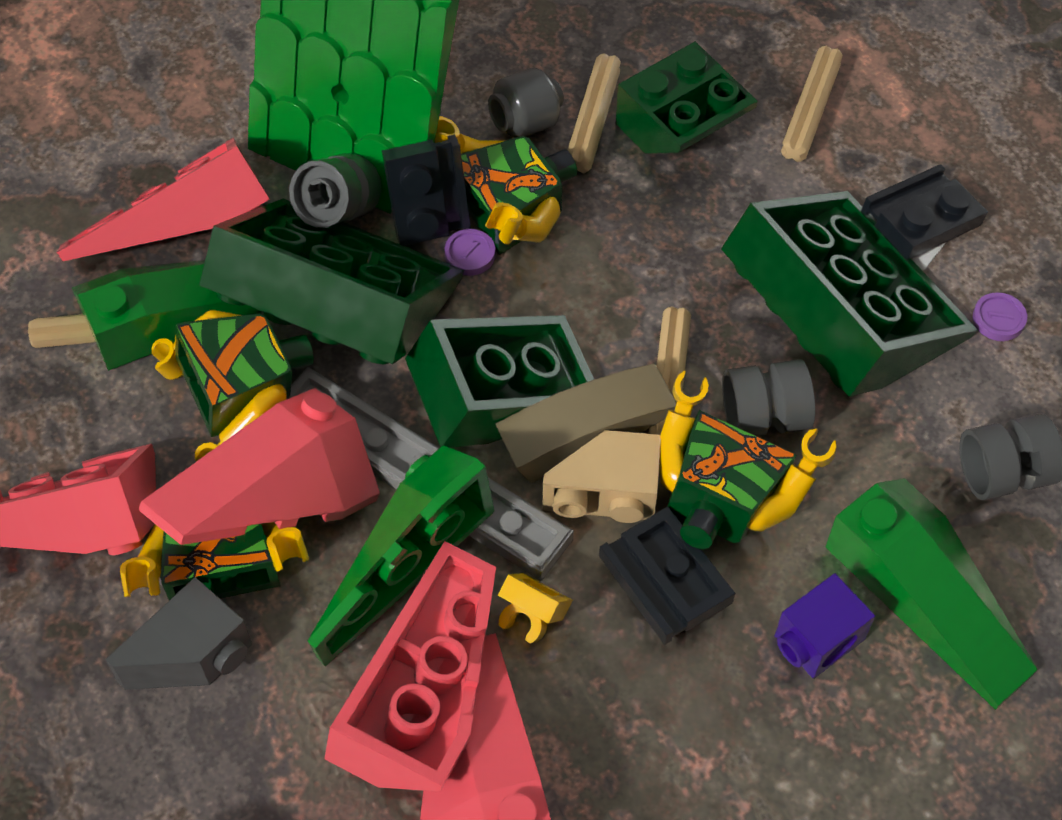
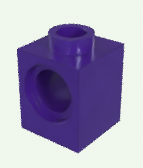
(823, 626)

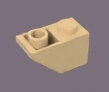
(606, 477)

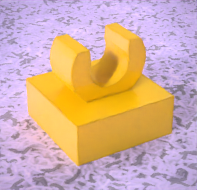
(535, 600)

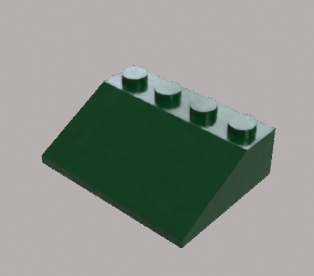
(328, 280)
(844, 289)

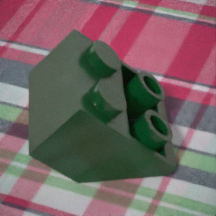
(679, 101)

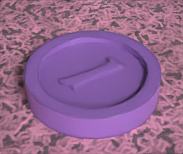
(470, 251)
(999, 316)

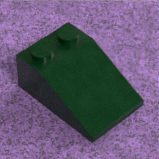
(490, 369)

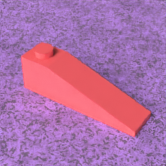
(203, 195)
(280, 467)
(85, 508)
(420, 688)
(497, 767)

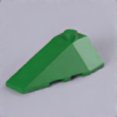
(143, 305)
(435, 503)
(927, 579)

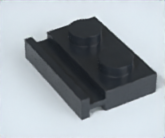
(426, 190)
(924, 211)
(666, 576)

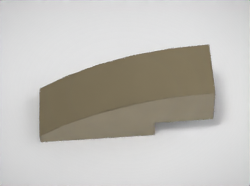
(568, 420)

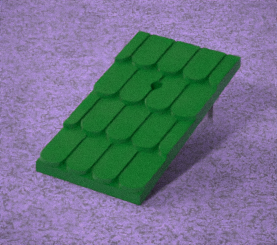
(348, 78)

